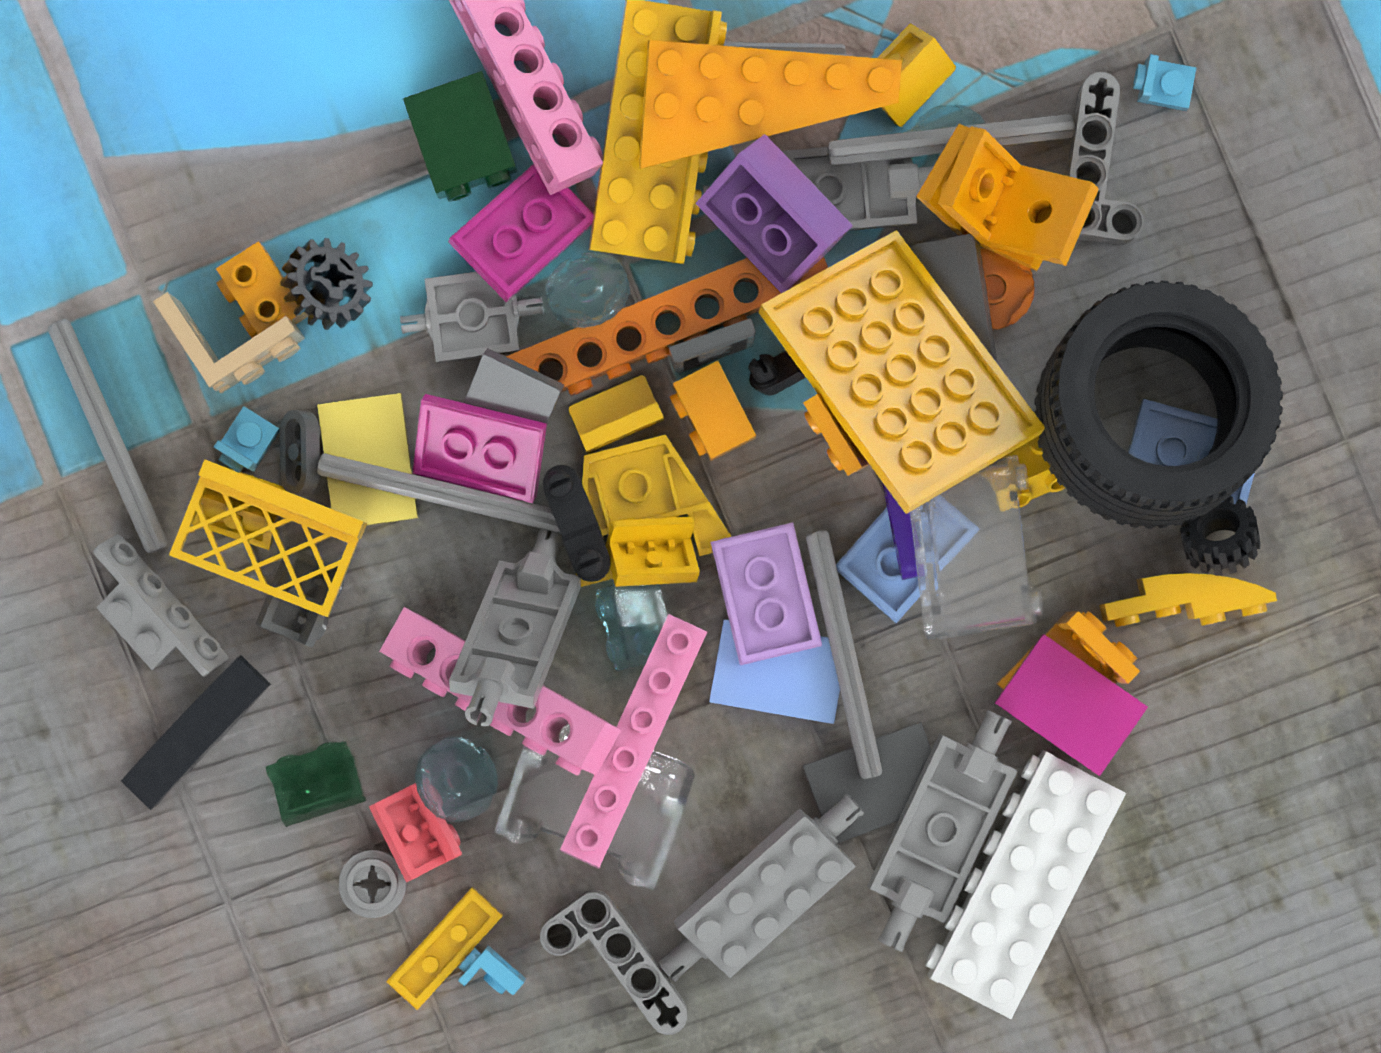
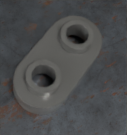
(299, 452)

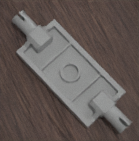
(867, 192)
(516, 631)
(942, 829)
(764, 892)

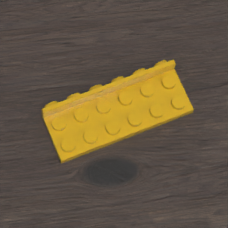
(650, 207)

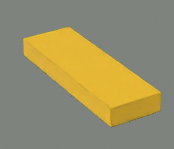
(444, 948)

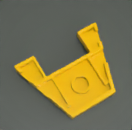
(646, 483)

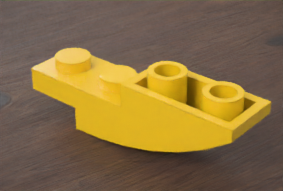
(1203, 596)

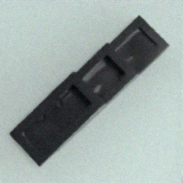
(195, 732)

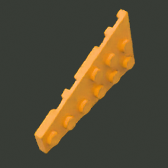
(731, 95)

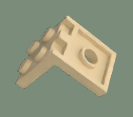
(241, 364)

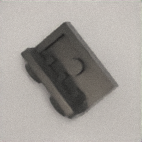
(289, 618)

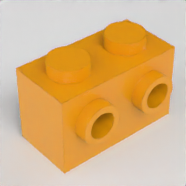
(255, 285)
(713, 411)

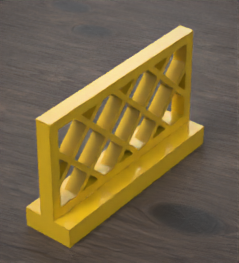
(279, 503)

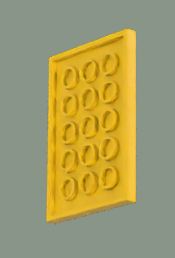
(901, 371)

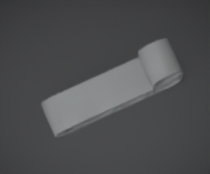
(1098, 159)
(621, 965)

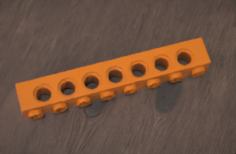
(643, 317)

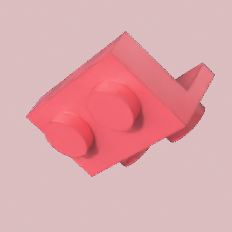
(414, 833)

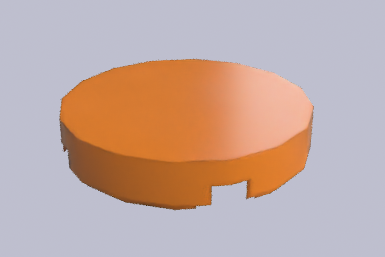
(1008, 289)

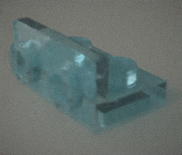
(631, 622)

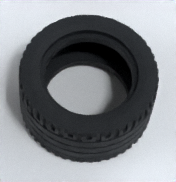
(1213, 341)

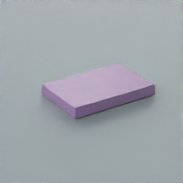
(766, 593)

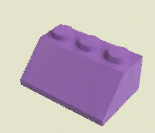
(773, 213)

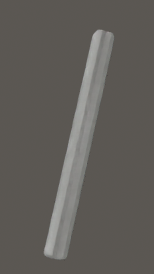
(934, 140)
(107, 436)
(436, 492)
(844, 654)

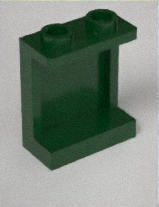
(460, 137)

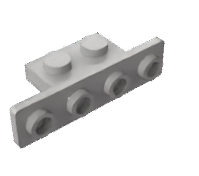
(150, 614)

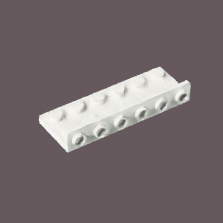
(1024, 883)

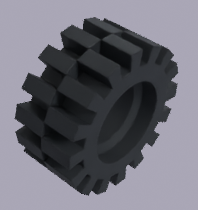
(1226, 552)

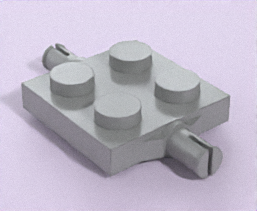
(469, 317)

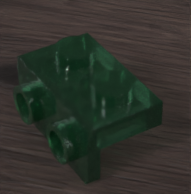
(316, 782)

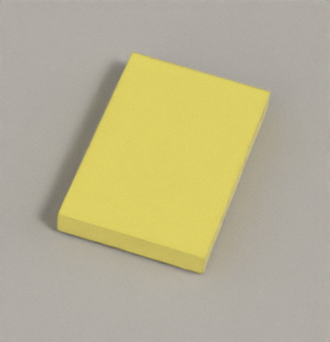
(375, 434)

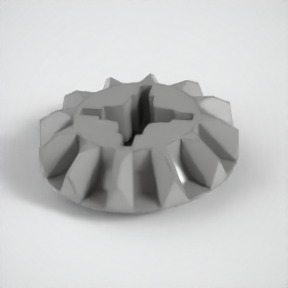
(358, 897)

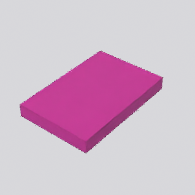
(521, 232)
(479, 448)
(1071, 704)

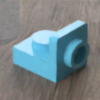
(1164, 83)
(246, 441)
(499, 975)

